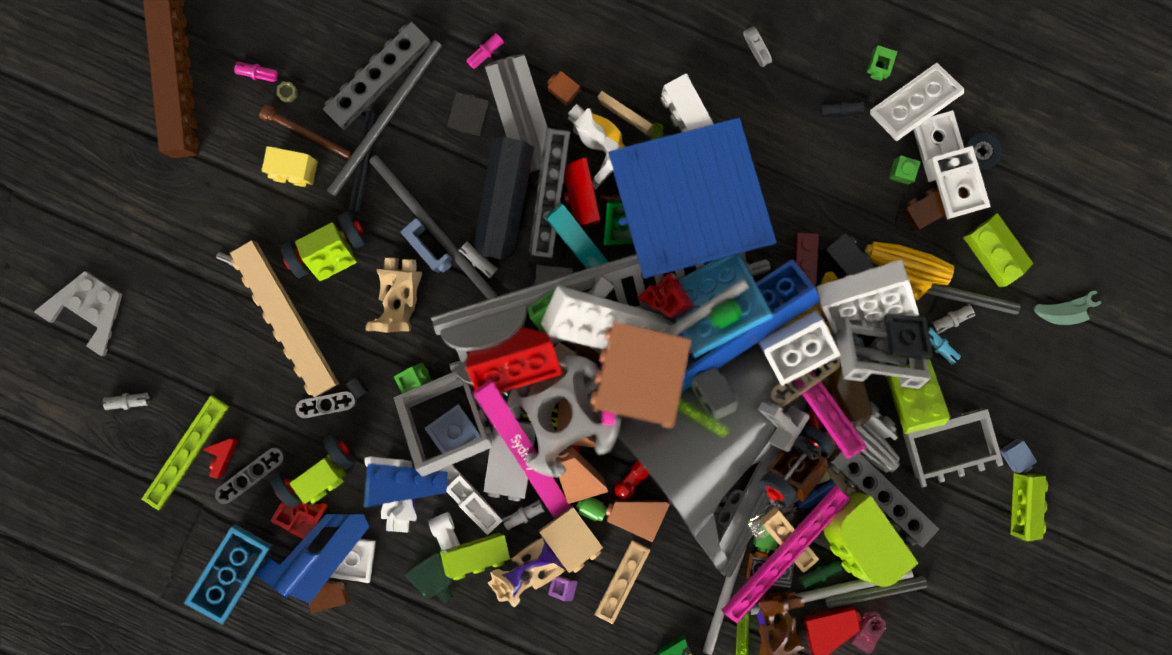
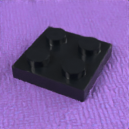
(908, 336)

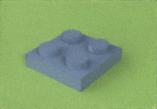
(452, 430)

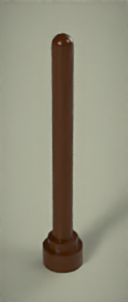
(269, 113)

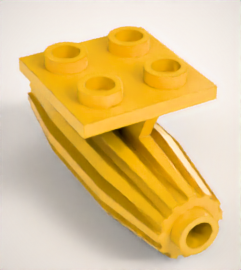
(920, 267)

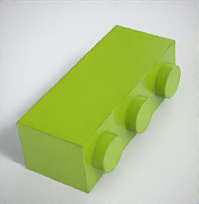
(475, 556)

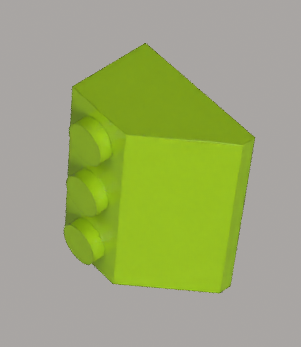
(998, 251)
(1028, 506)

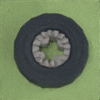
(990, 145)

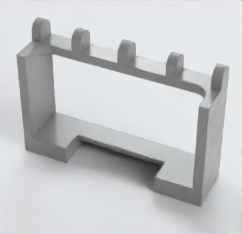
(856, 370)
(967, 417)

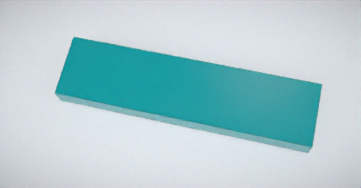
(575, 237)

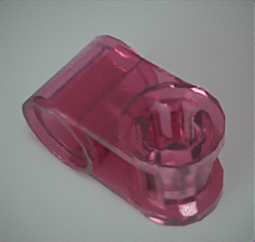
(869, 634)

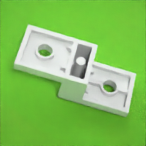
(951, 165)

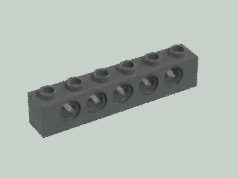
(375, 87)
(548, 190)
(923, 528)

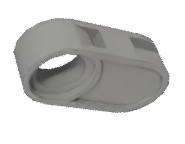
(757, 46)

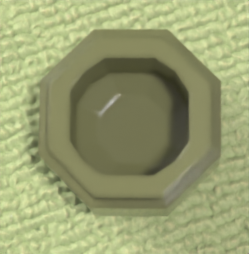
(287, 92)

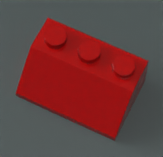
(580, 193)

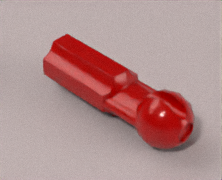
(625, 488)

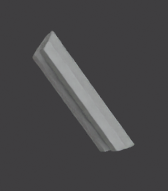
(518, 103)

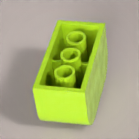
(868, 542)

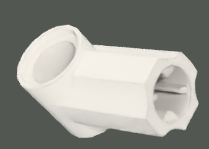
(443, 528)

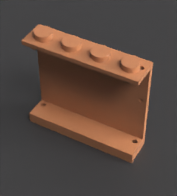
(641, 374)

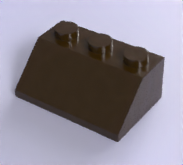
(849, 396)

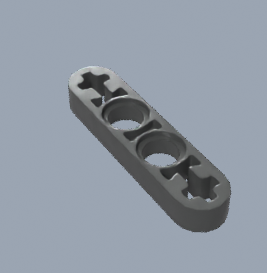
(250, 475)

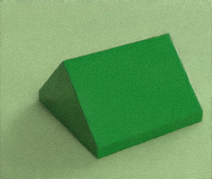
(614, 232)

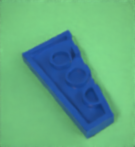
(397, 483)

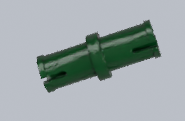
(820, 573)

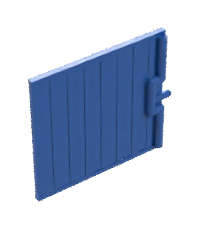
(691, 198)

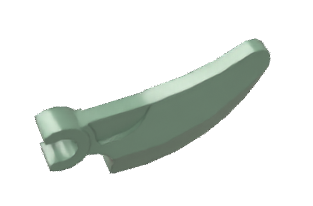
(1068, 312)

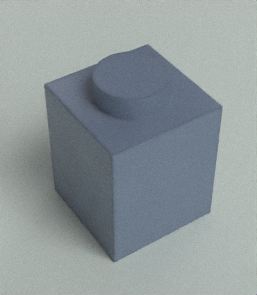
(1018, 456)

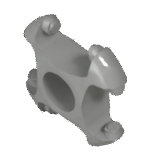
(583, 422)

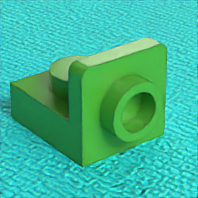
(413, 378)

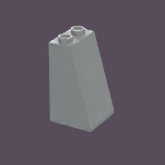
(503, 471)

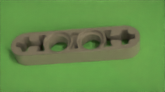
(808, 381)

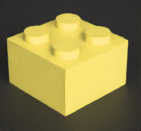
(290, 166)

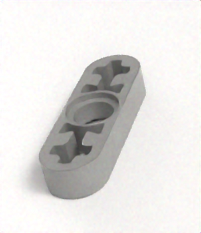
(312, 413)

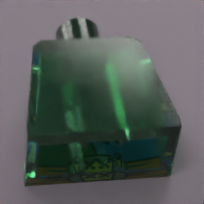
(430, 578)

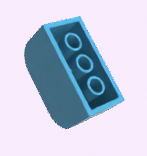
(228, 574)

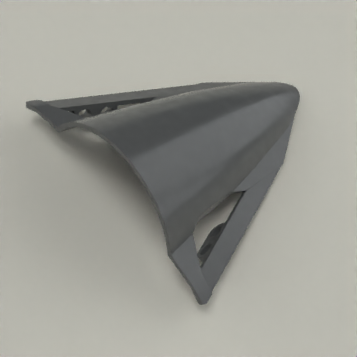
(700, 466)

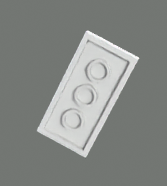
(917, 101)

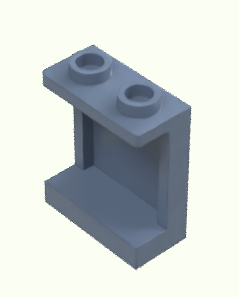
(411, 233)

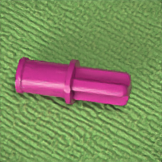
(484, 51)
(255, 71)

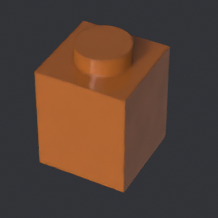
(563, 88)

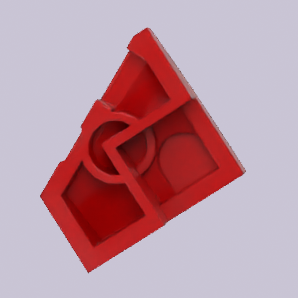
(667, 297)
(299, 519)

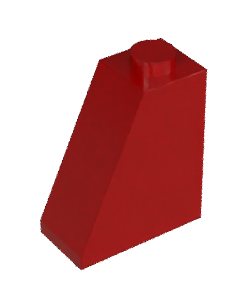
(831, 629)

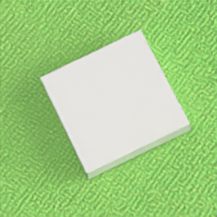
(358, 563)

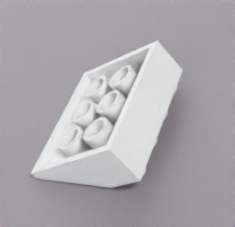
(868, 296)

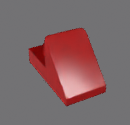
(224, 452)

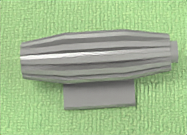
(873, 434)

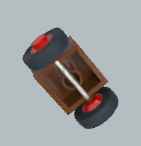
(794, 473)

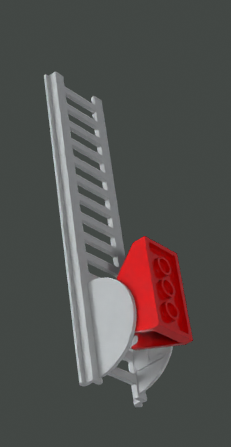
(507, 350)

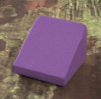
(563, 588)

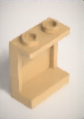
(571, 540)

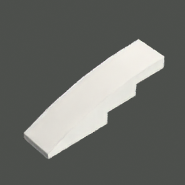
(470, 500)

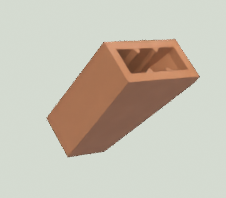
(580, 478)
(638, 516)

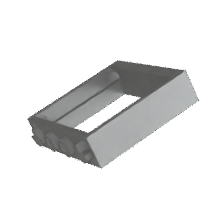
(426, 392)

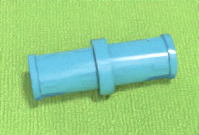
(941, 346)

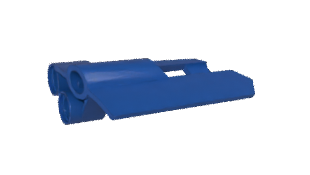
(305, 572)

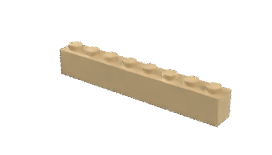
(284, 319)

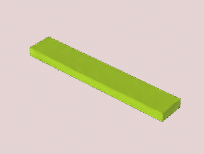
(185, 452)

